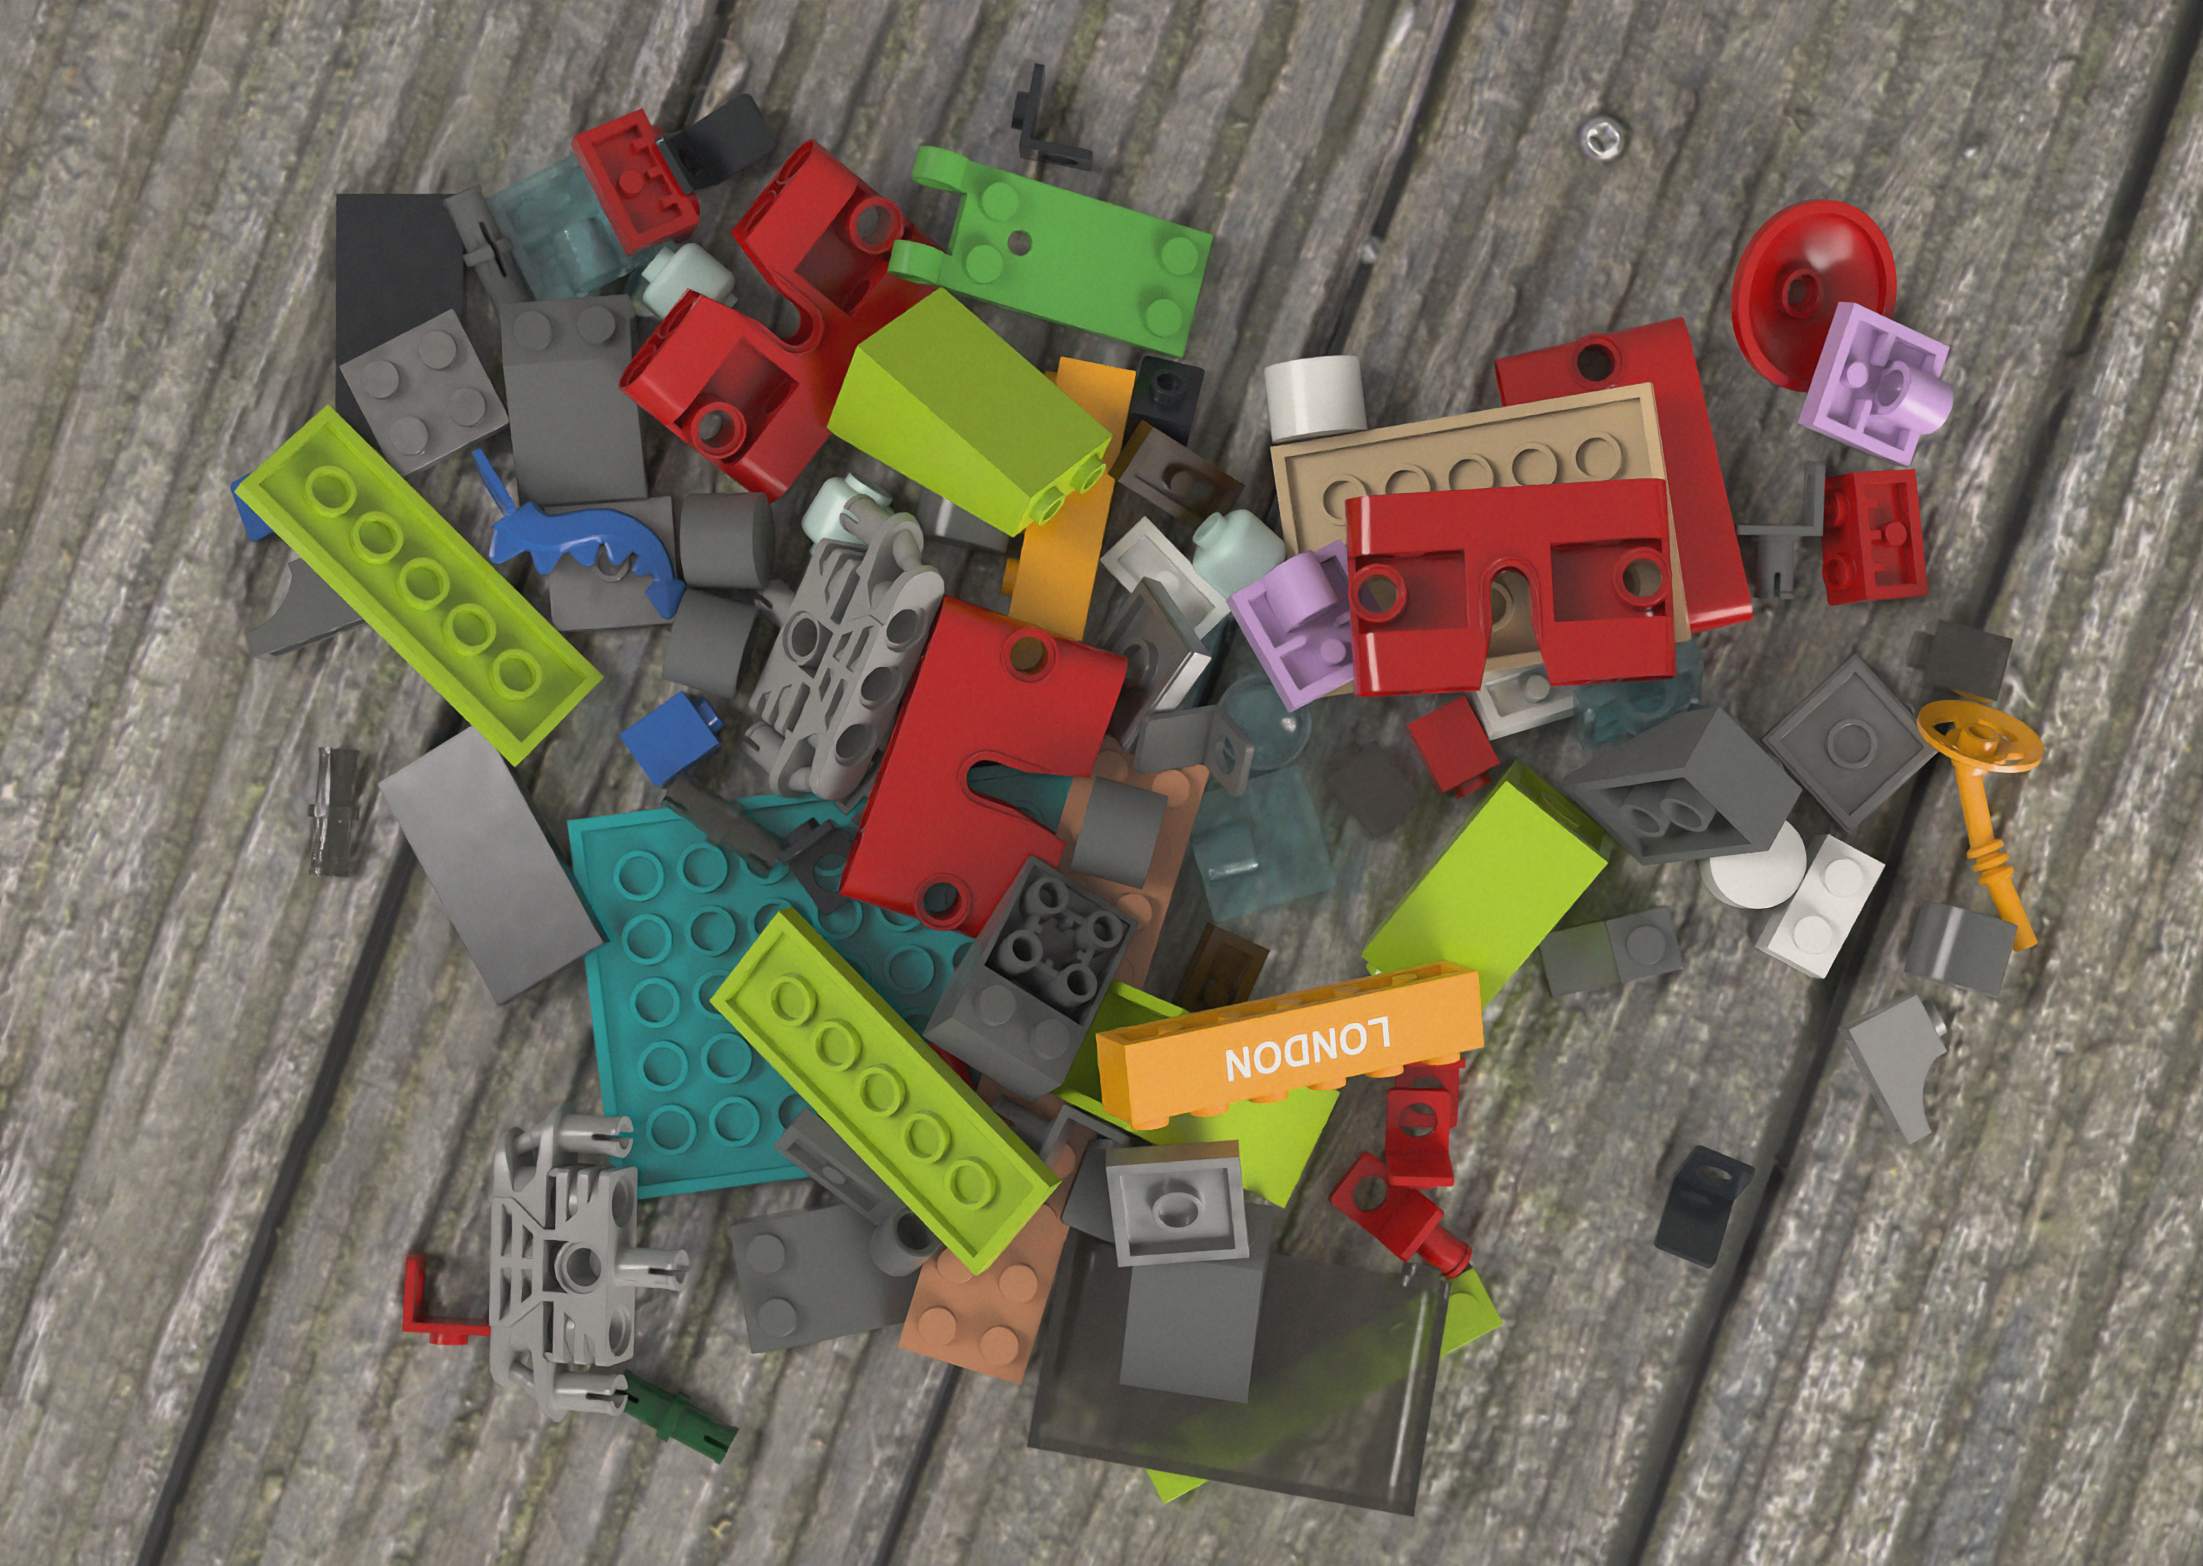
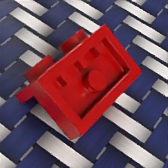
(635, 183)
(1872, 537)

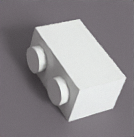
(1819, 915)

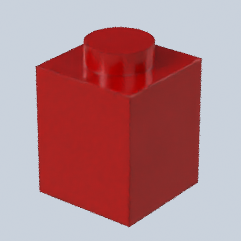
(1453, 748)

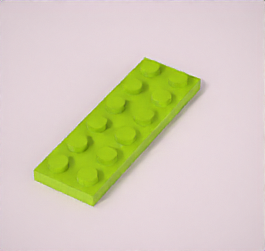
(419, 584)
(884, 1091)

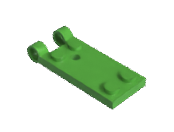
(1084, 263)

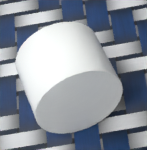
(1315, 398)
(1758, 877)

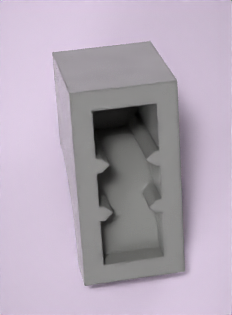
(1893, 1053)

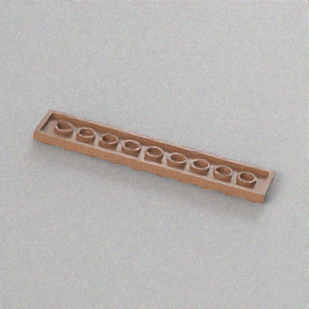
(995, 1316)

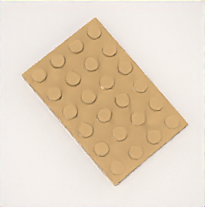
(1532, 443)

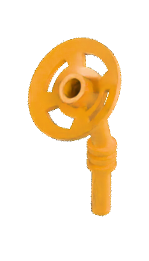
(1974, 751)

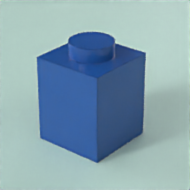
(674, 737)

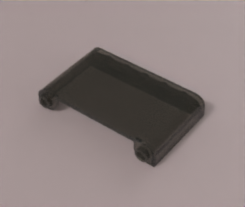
(1332, 1392)

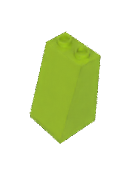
(967, 417)
(1495, 883)
(1271, 1136)

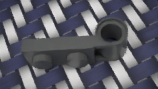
(835, 1165)

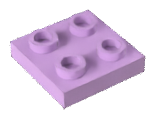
(1877, 385)
(1302, 623)

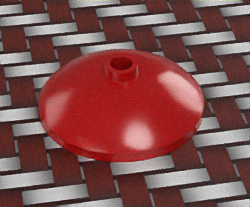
(1828, 257)

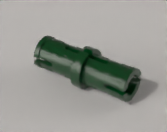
(677, 1418)

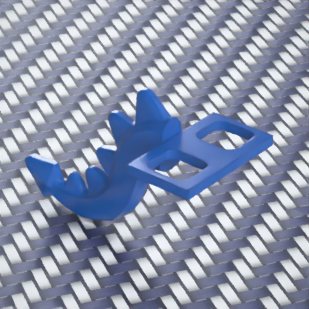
(580, 534)

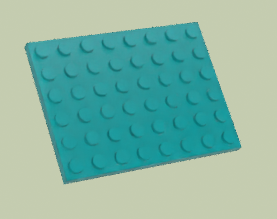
(676, 930)

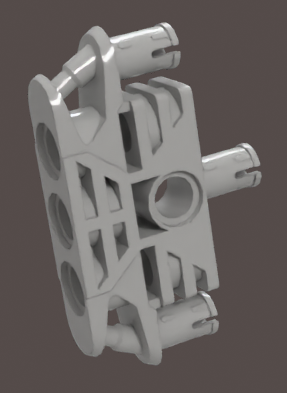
(842, 653)
(540, 1267)

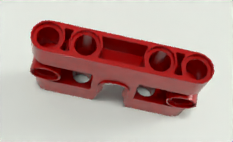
(769, 388)
(1701, 512)
(1560, 537)
(966, 709)

